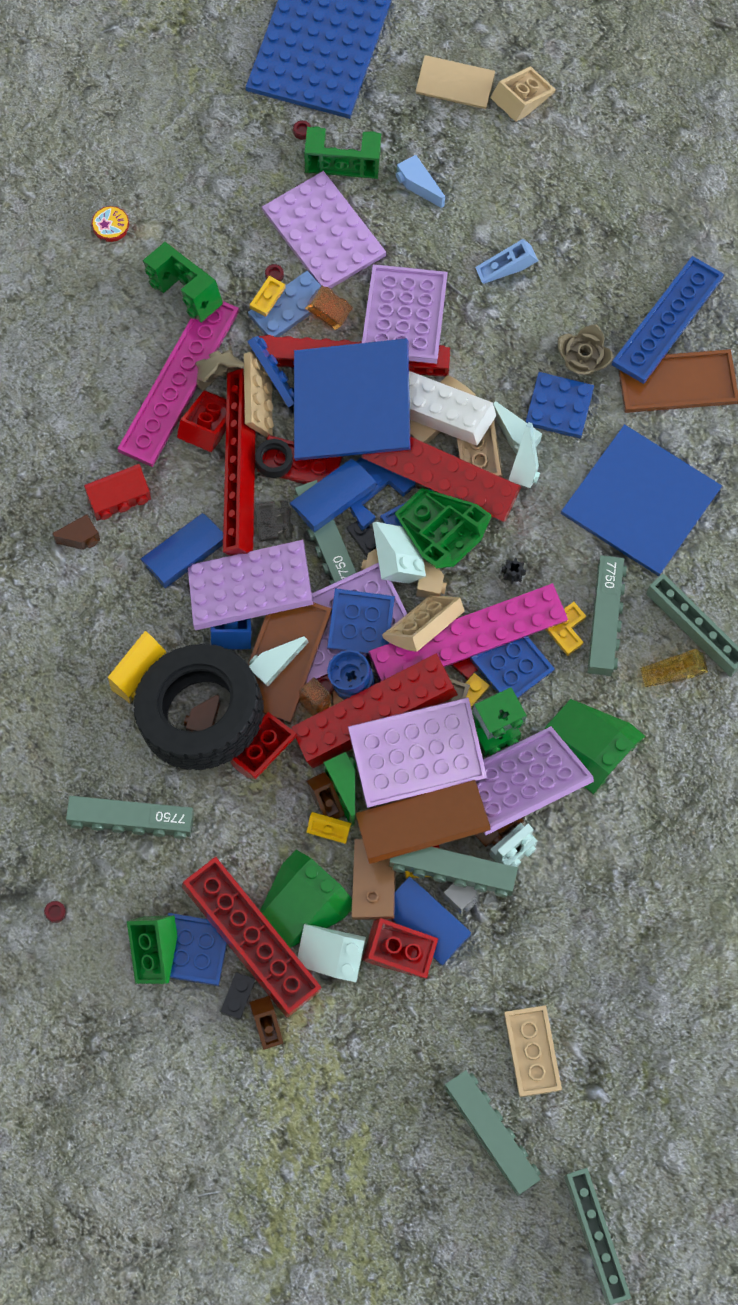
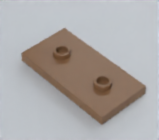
(372, 887)

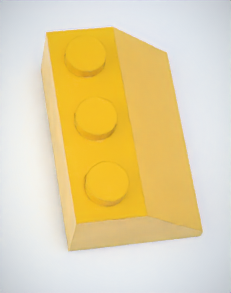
(132, 667)

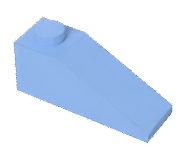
(418, 180)
(507, 262)

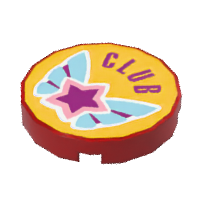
(110, 223)

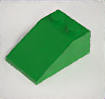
(342, 774)
(152, 948)

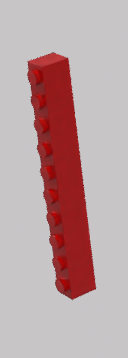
(283, 350)
(239, 471)

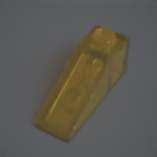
(675, 668)

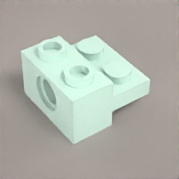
(505, 850)

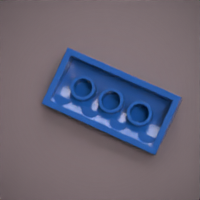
(333, 494)
(183, 549)
(422, 913)

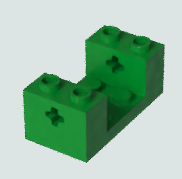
(341, 161)
(168, 266)
(498, 717)

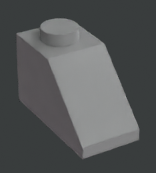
(460, 897)

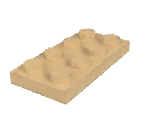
(257, 396)
(532, 1051)

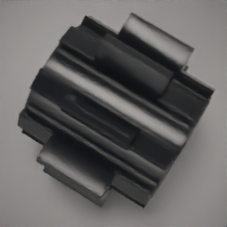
(513, 576)

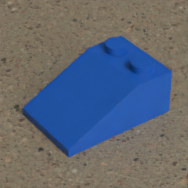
(232, 635)

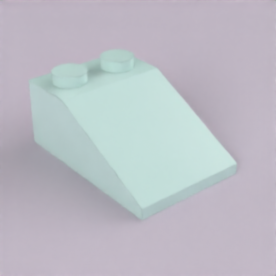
(397, 554)
(331, 952)

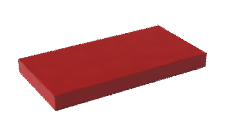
(302, 470)

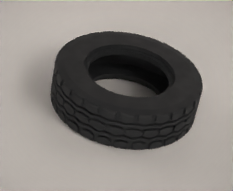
(214, 744)

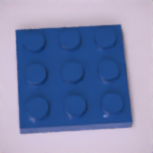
(559, 405)
(359, 620)
(514, 666)
(198, 951)

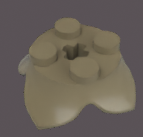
(590, 341)
(217, 365)

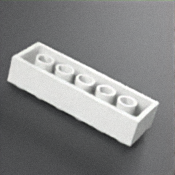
(449, 409)

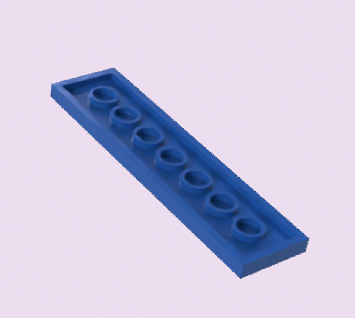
(667, 319)

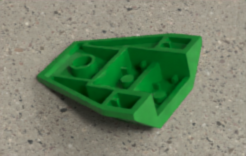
(442, 526)
(595, 739)
(303, 896)

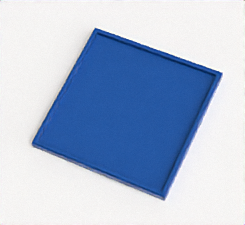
(351, 399)
(641, 500)

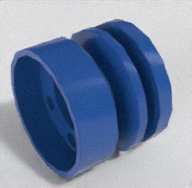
(347, 666)

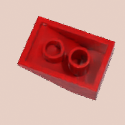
(204, 422)
(399, 948)

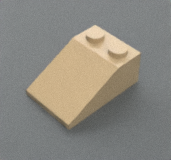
(522, 93)

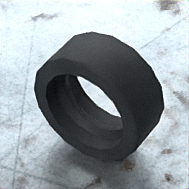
(270, 445)

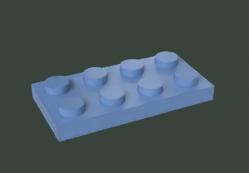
(289, 307)

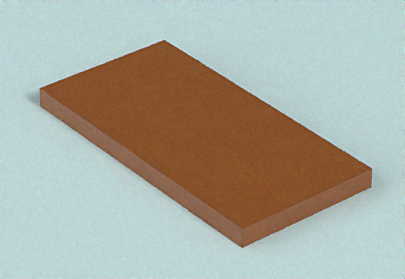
(683, 382)
(280, 628)
(422, 821)

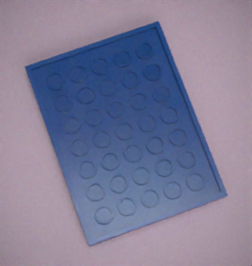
(318, 52)

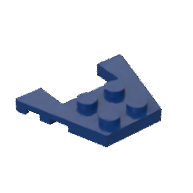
(383, 478)

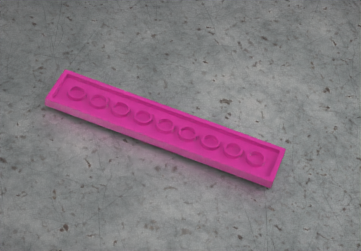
(175, 386)
(478, 632)

